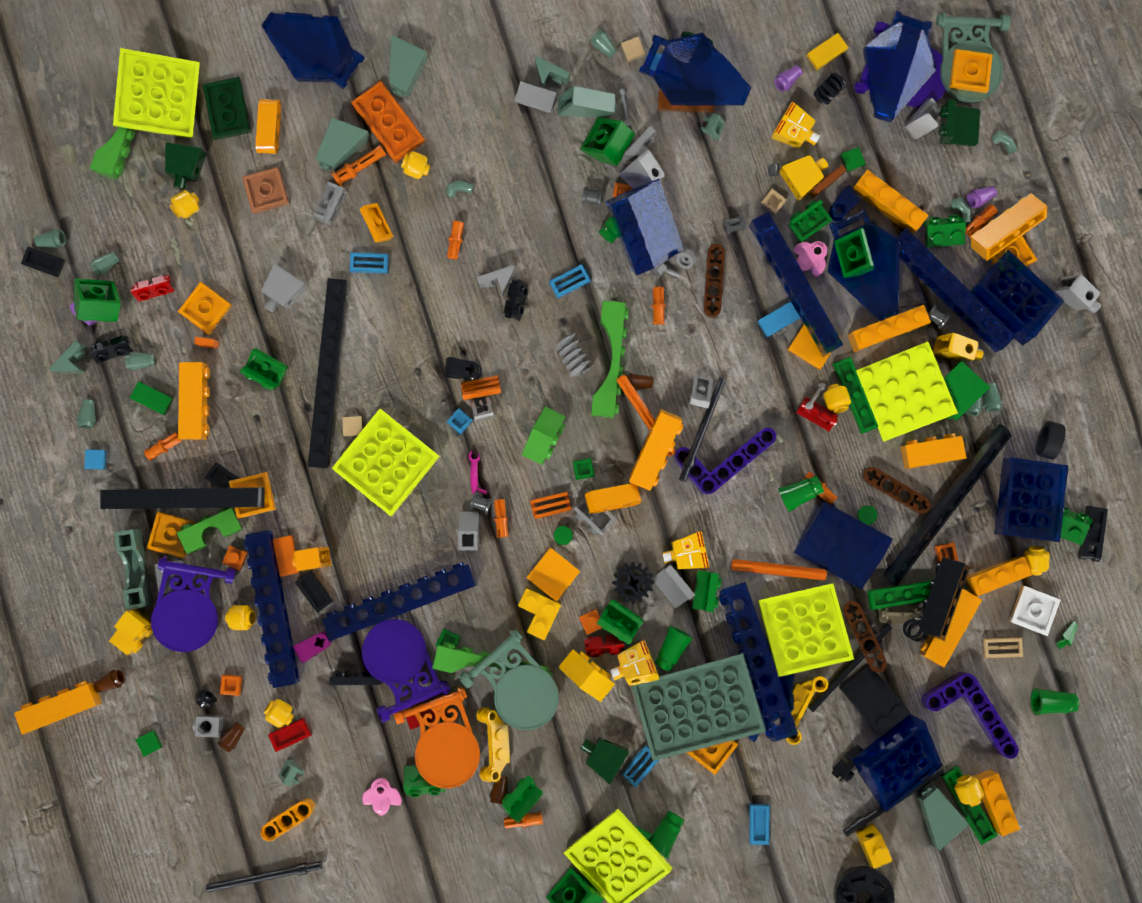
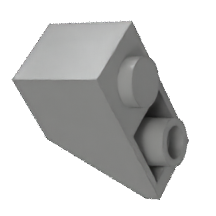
(468, 531)

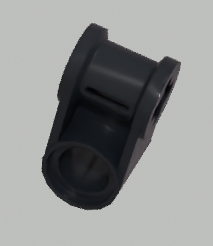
(459, 368)

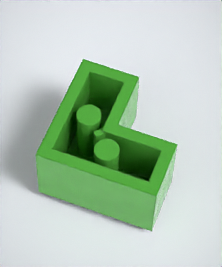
(544, 436)

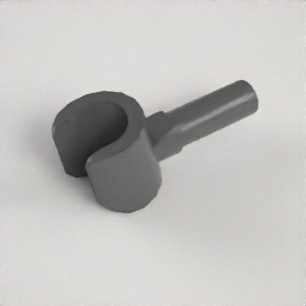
(773, 170)

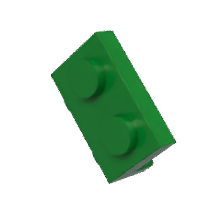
(810, 221)
(944, 231)
(264, 369)
(1075, 526)
(705, 591)
(620, 621)
(416, 785)
(522, 799)

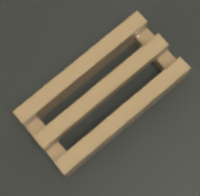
(985, 647)

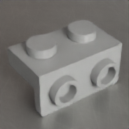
(597, 522)

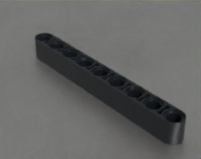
(182, 498)

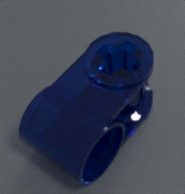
(846, 201)

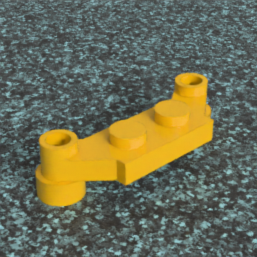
(802, 695)
(497, 744)

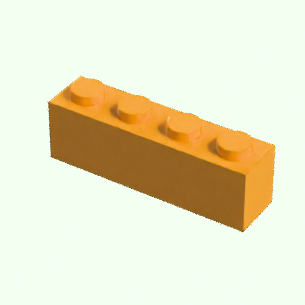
(890, 202)
(1008, 226)
(889, 328)
(193, 401)
(655, 449)
(941, 651)
(57, 708)

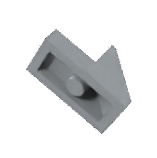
(923, 119)
(638, 147)
(501, 276)
(701, 392)

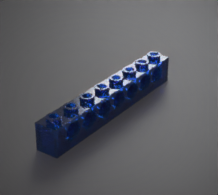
(795, 284)
(953, 292)
(280, 615)
(333, 621)
(786, 726)

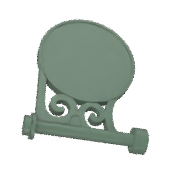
(965, 26)
(524, 694)

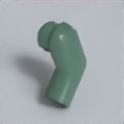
(1001, 136)
(458, 185)
(965, 209)

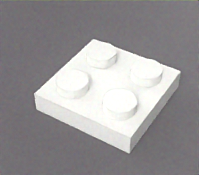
(1034, 610)

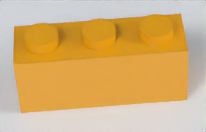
(933, 451)
(311, 558)
(998, 576)
(997, 803)

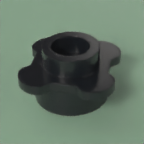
(205, 699)

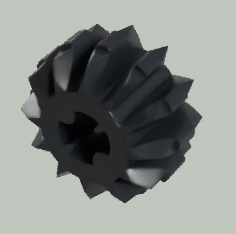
(829, 89)

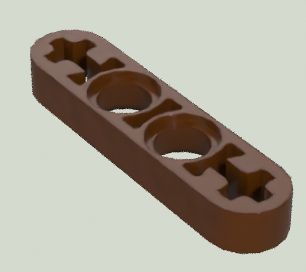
(716, 281)
(896, 489)
(867, 635)

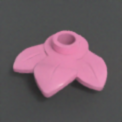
(808, 259)
(381, 799)

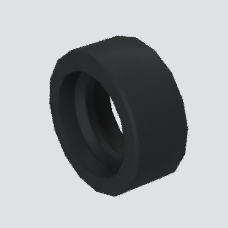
(1050, 440)

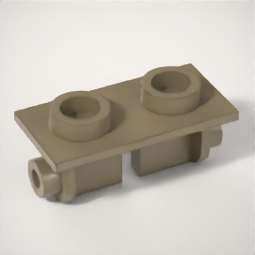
(899, 614)

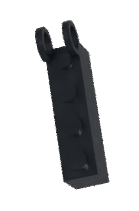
(941, 601)

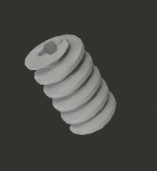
(572, 356)

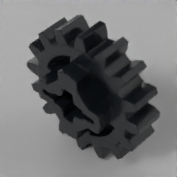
(641, 578)

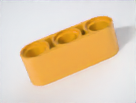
(268, 126)
(613, 498)
(279, 823)

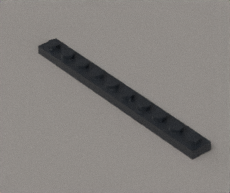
(327, 373)
(948, 504)

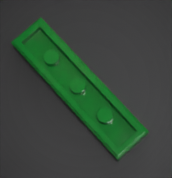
(859, 404)
(898, 595)
(973, 815)

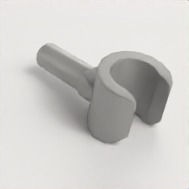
(663, 268)

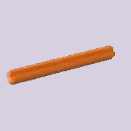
(638, 404)
(778, 569)

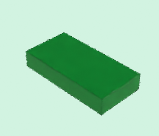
(151, 398)

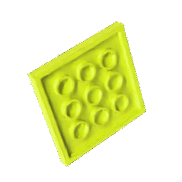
(156, 93)
(906, 391)
(385, 462)
(805, 630)
(617, 859)

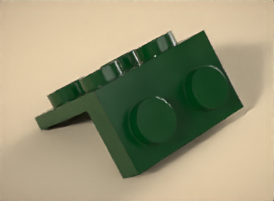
(959, 125)

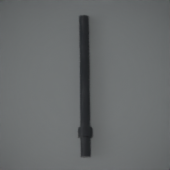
(689, 461)
(848, 668)
(861, 822)
(300, 869)

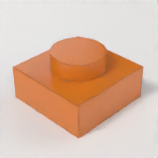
(235, 557)
(589, 621)

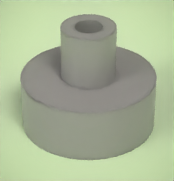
(686, 258)

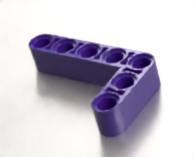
(727, 464)
(977, 708)

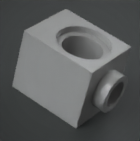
(217, 725)

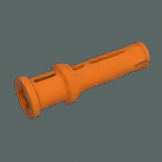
(377, 153)

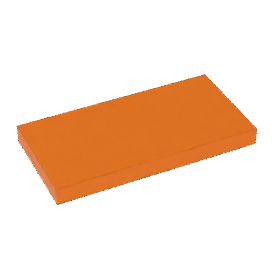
(388, 121)

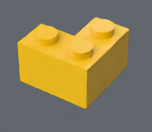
(544, 610)
(131, 631)
(587, 675)

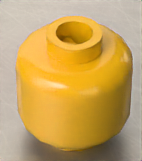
(415, 165)
(184, 204)
(837, 398)
(1037, 559)
(240, 617)
(278, 713)
(969, 790)

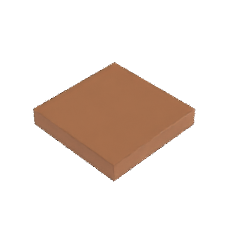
(265, 190)

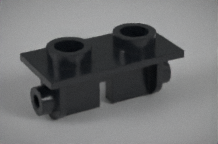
(518, 291)
(103, 351)
(846, 770)

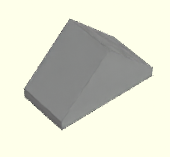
(482, 408)

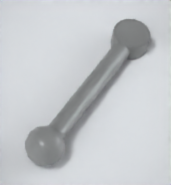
(622, 92)
(821, 386)

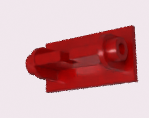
(144, 290)
(818, 415)
(597, 648)

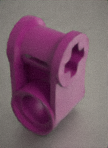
(311, 647)

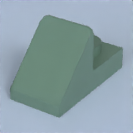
(548, 70)
(67, 360)

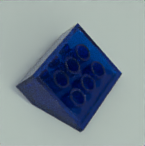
(645, 226)
(1017, 297)
(1031, 499)
(842, 545)
(898, 761)

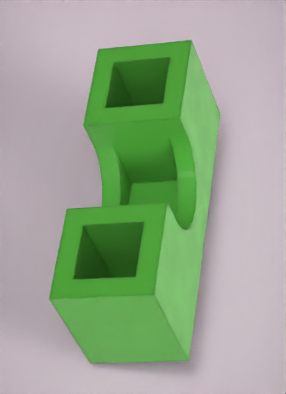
(193, 535)

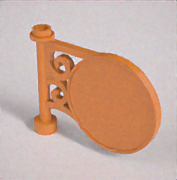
(446, 751)

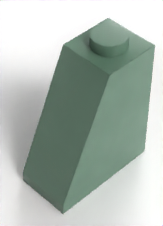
(405, 66)
(586, 103)
(340, 144)
(940, 817)

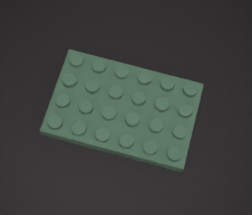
(699, 707)

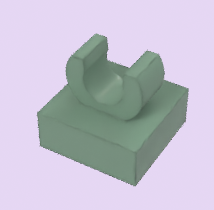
(714, 126)
(289, 771)

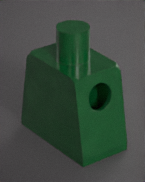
(183, 163)
(604, 757)

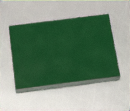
(226, 108)

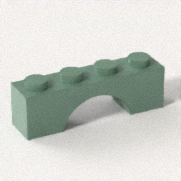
(137, 587)

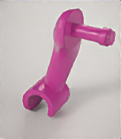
(474, 475)

